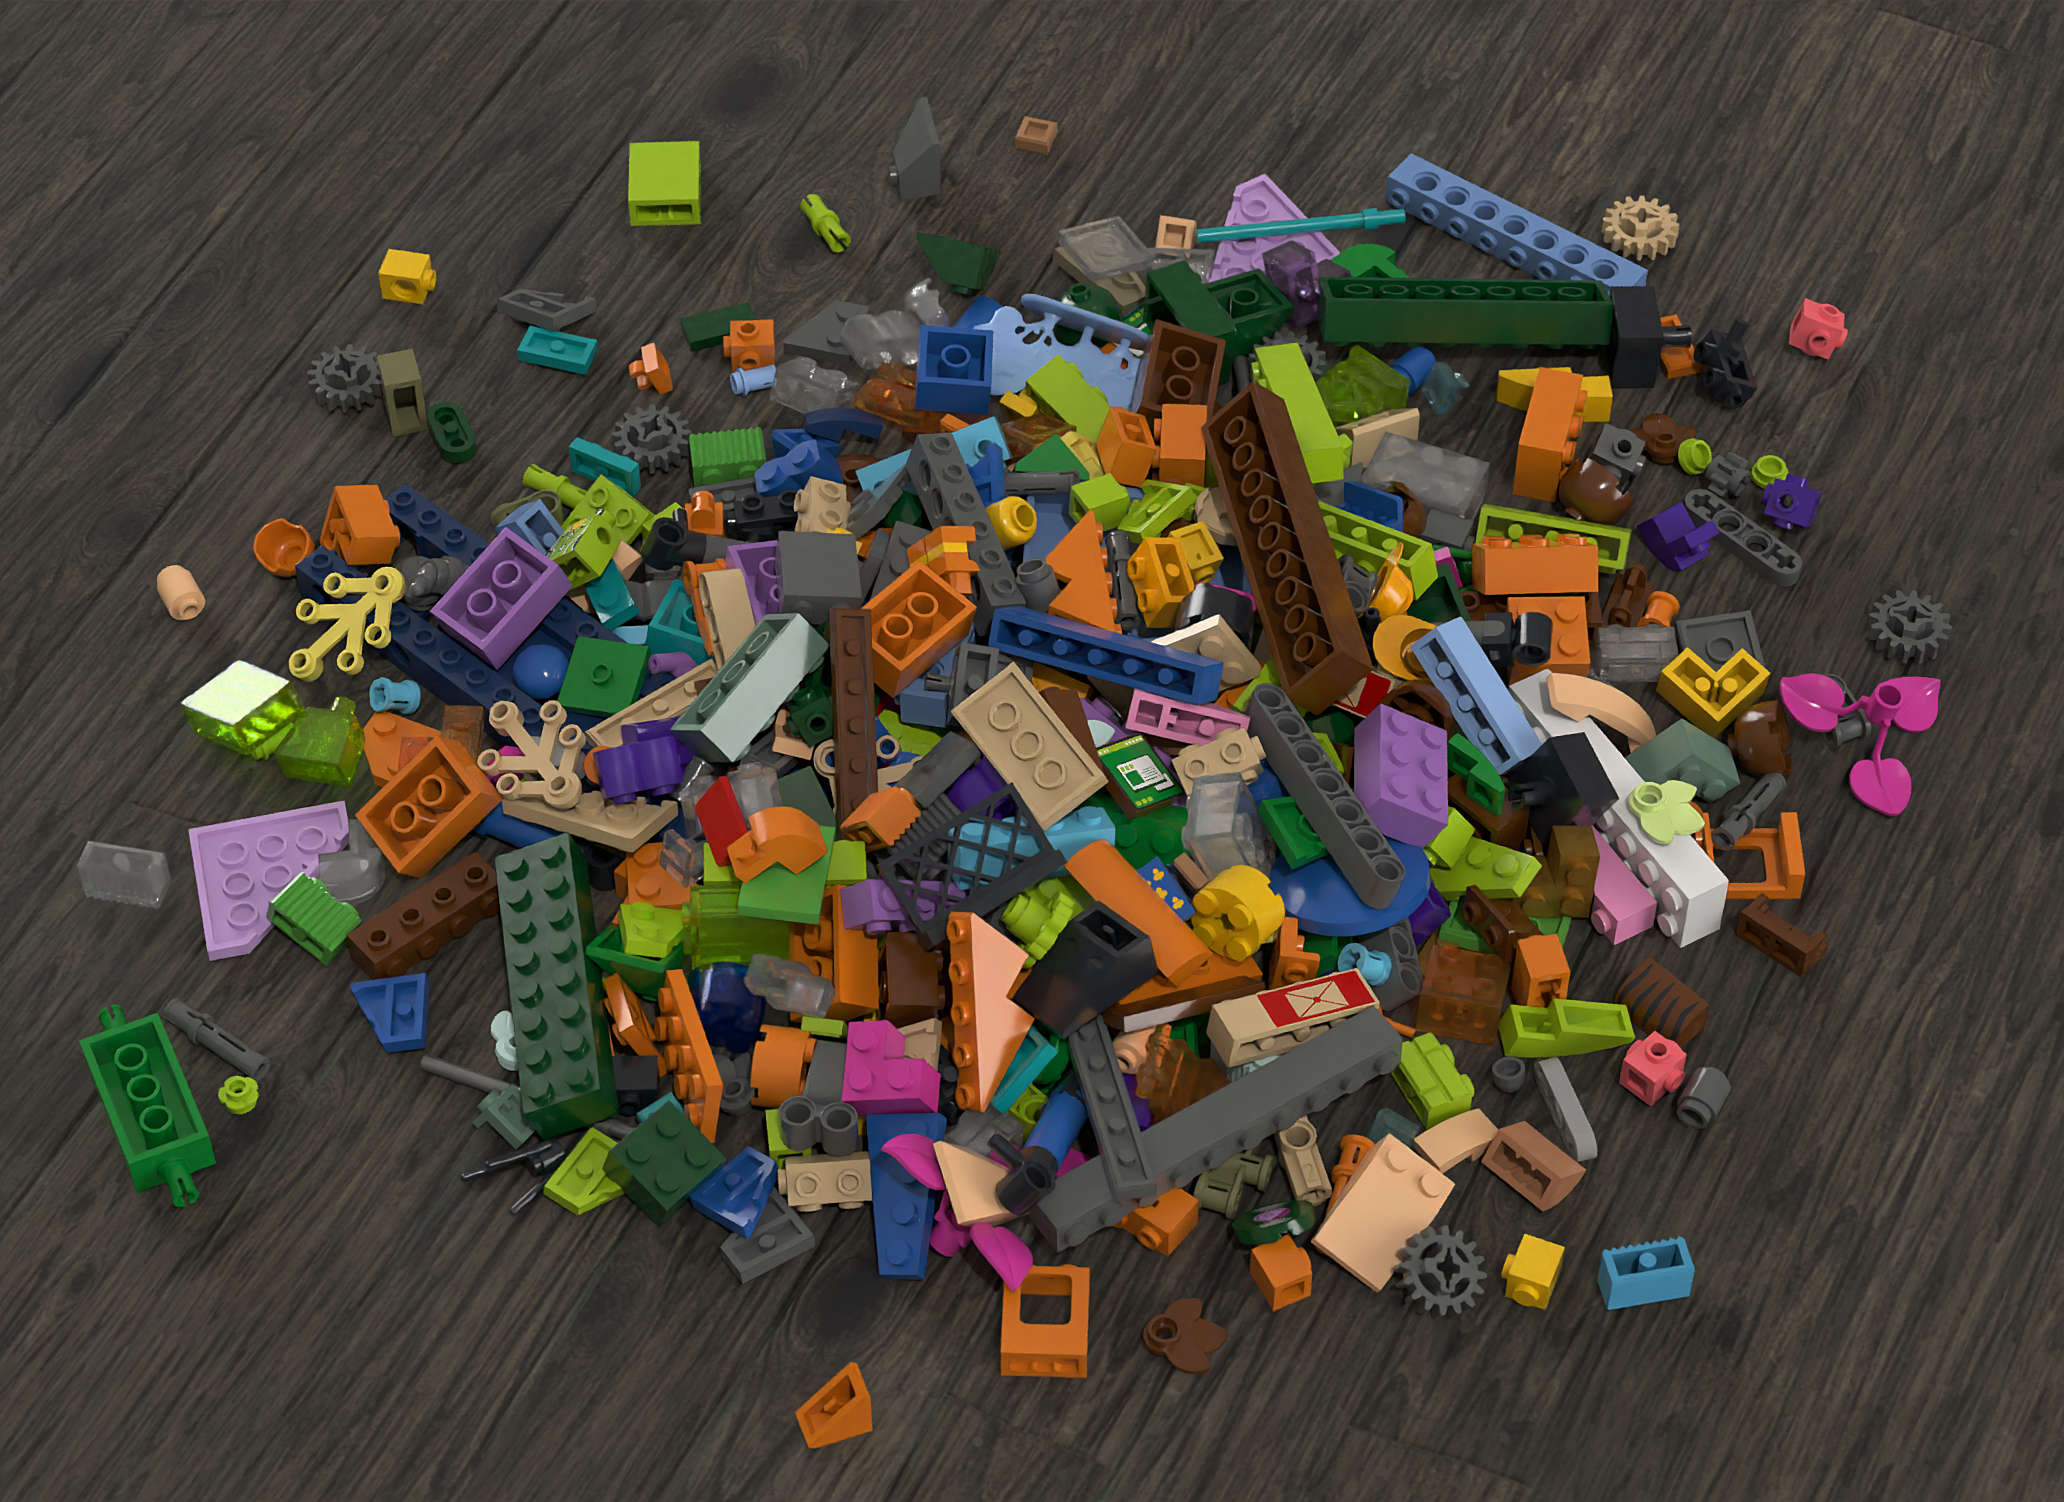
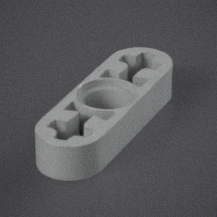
(1565, 1109)

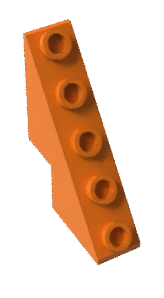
(1082, 578)
(984, 1019)

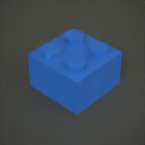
(954, 369)

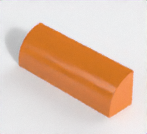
(1121, 888)

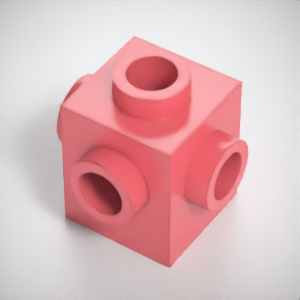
(1818, 329)
(1653, 1068)

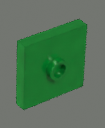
(603, 676)

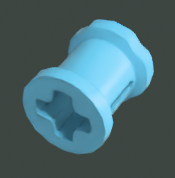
(394, 695)
(1372, 965)

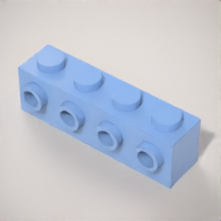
(1476, 695)

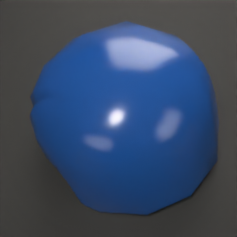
(540, 671)

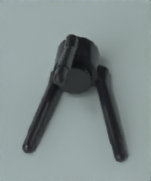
(540, 1160)

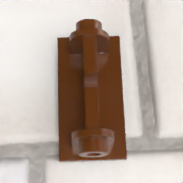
(1628, 597)

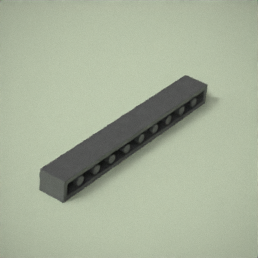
(1226, 1124)

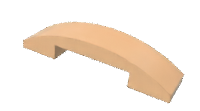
(1584, 696)

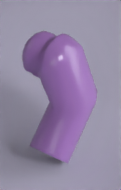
(674, 662)

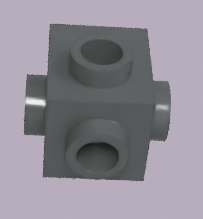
(1618, 452)

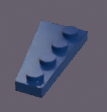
(899, 1200)

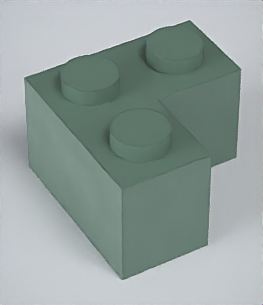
(1689, 757)

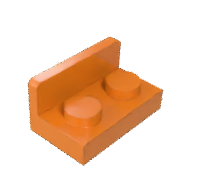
(1288, 961)

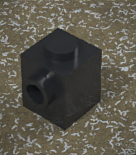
(636, 1082)

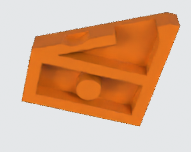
(631, 1022)

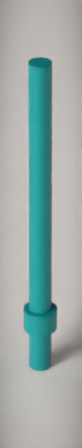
(1367, 219)

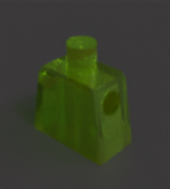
(323, 745)

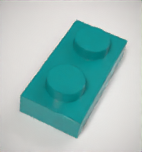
(557, 350)
(593, 460)
(612, 597)

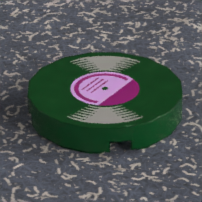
(1270, 1221)

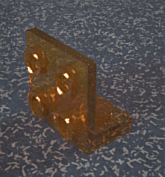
(1463, 994)

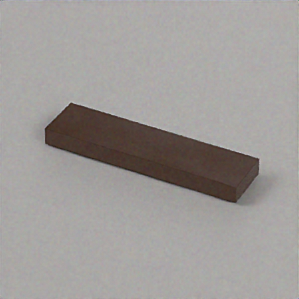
(1179, 1003)

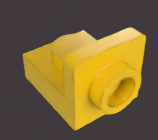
(1017, 407)
(1200, 551)

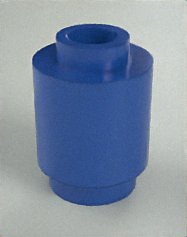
(1415, 366)

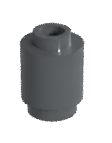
(1037, 584)
(1703, 1097)

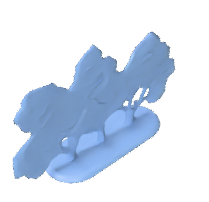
(1016, 362)

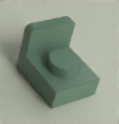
(506, 1115)

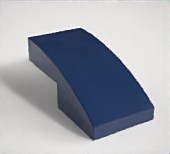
(832, 422)

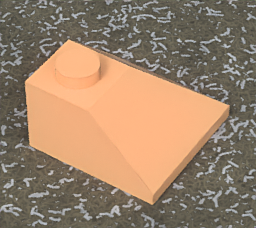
(972, 1185)

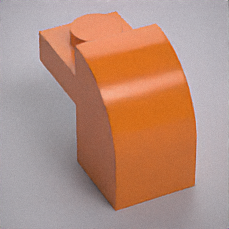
(779, 836)

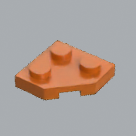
(383, 743)

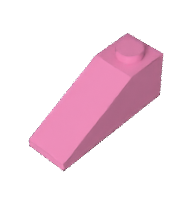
(1180, 719)
(1619, 900)

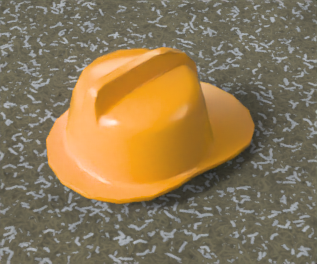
(1394, 589)
(1393, 644)

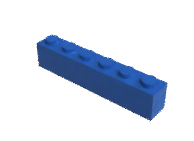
(1106, 655)

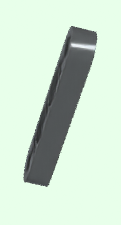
(1773, 568)

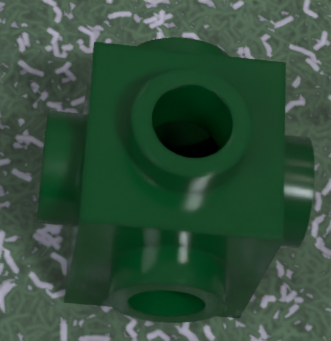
(811, 714)

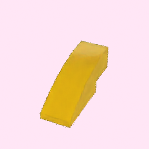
(1517, 386)

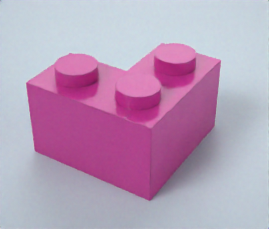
(879, 1076)

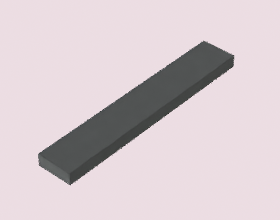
(1111, 1111)

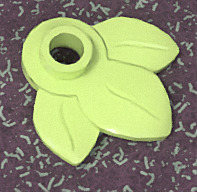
(1668, 810)

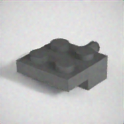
(971, 670)

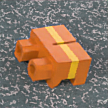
(947, 555)

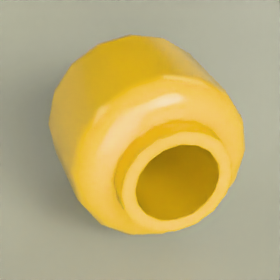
(1012, 521)

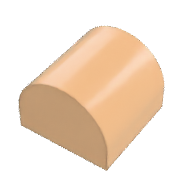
(1176, 233)

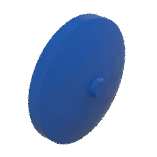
(1330, 906)

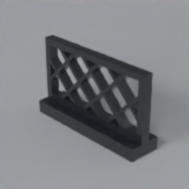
(992, 894)

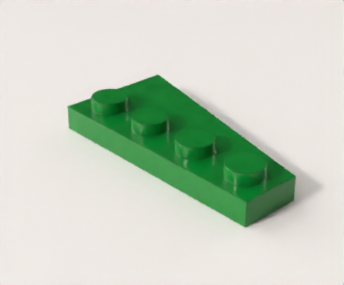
(1292, 831)

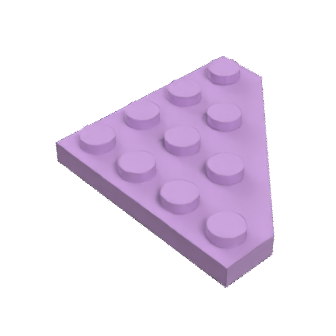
(1262, 202)
(250, 862)

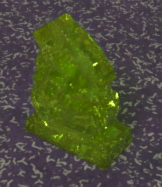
(1361, 387)

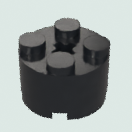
(1210, 601)

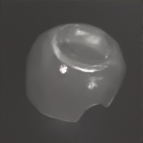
(922, 306)

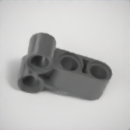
(820, 1112)

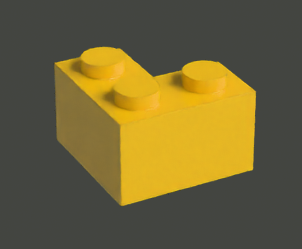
(1711, 697)

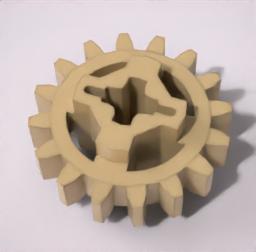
(1640, 228)

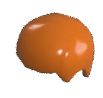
(282, 546)

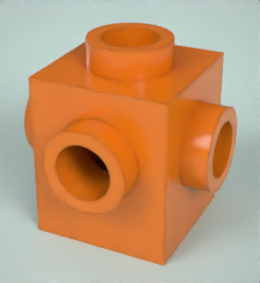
(750, 344)

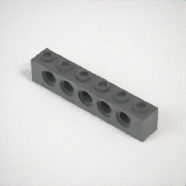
(954, 501)

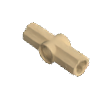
(1303, 1163)

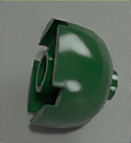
(1092, 299)

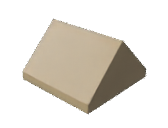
(1370, 430)

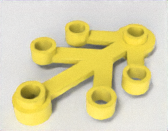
(350, 621)

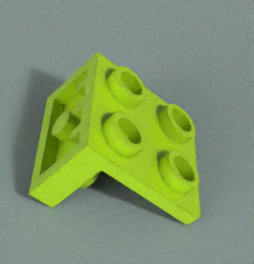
(612, 498)

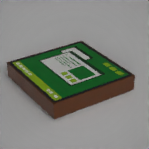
(1138, 776)

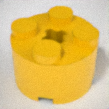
(1237, 912)

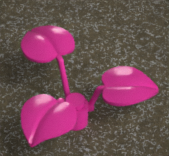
(1908, 701)
(998, 1245)

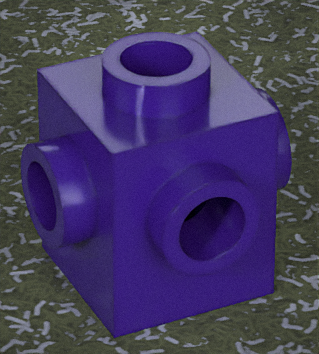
(1804, 505)

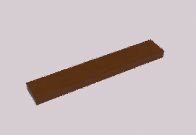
(852, 710)

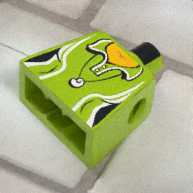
(591, 542)

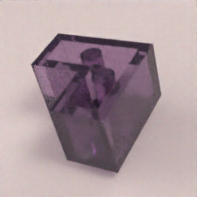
(1296, 276)

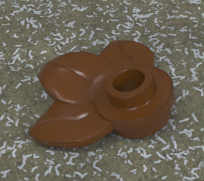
(1663, 437)
(1189, 1336)

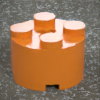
(781, 1064)

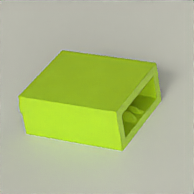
(664, 183)

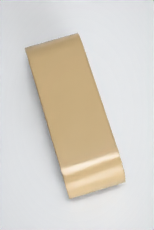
(726, 611)

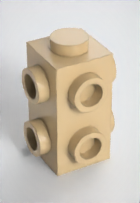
(821, 506)
(1229, 753)
(825, 1180)

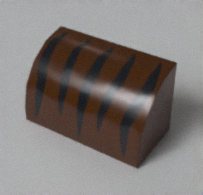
(1662, 1003)

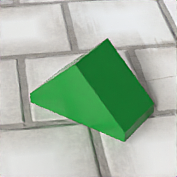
(1051, 456)

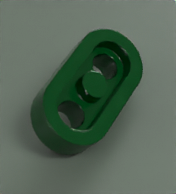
(451, 431)

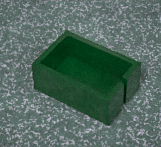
(1179, 298)

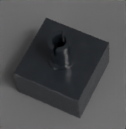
(1639, 337)
(1562, 785)

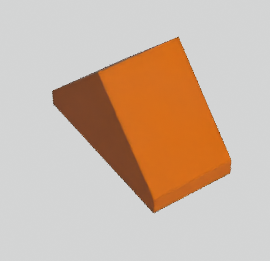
(837, 1410)

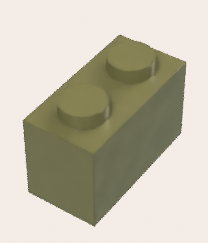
(402, 392)

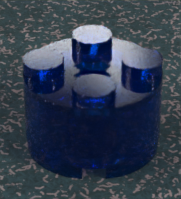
(726, 1006)

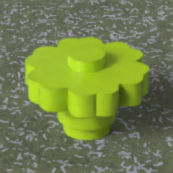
(1037, 923)

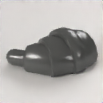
(437, 575)

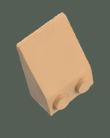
(1379, 1209)

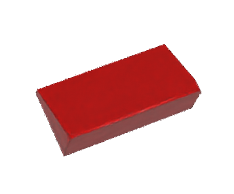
(721, 819)

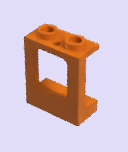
(1781, 858)
(1047, 1348)

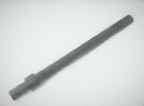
(610, 1127)

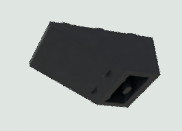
(1087, 970)

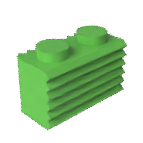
(726, 455)
(313, 917)

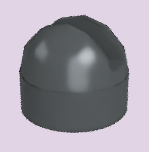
(1509, 1074)

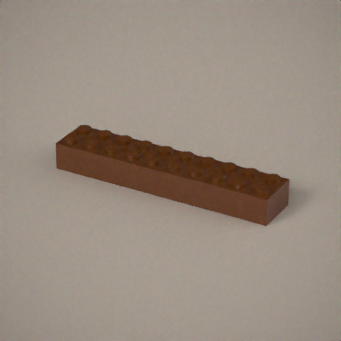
(1286, 549)

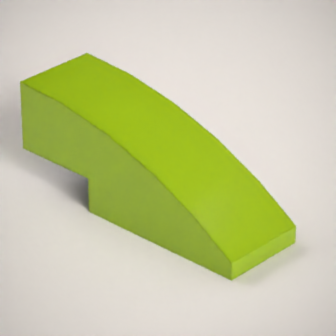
(1564, 1028)

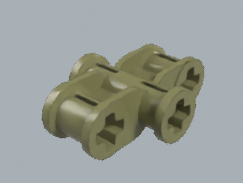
(1223, 1186)

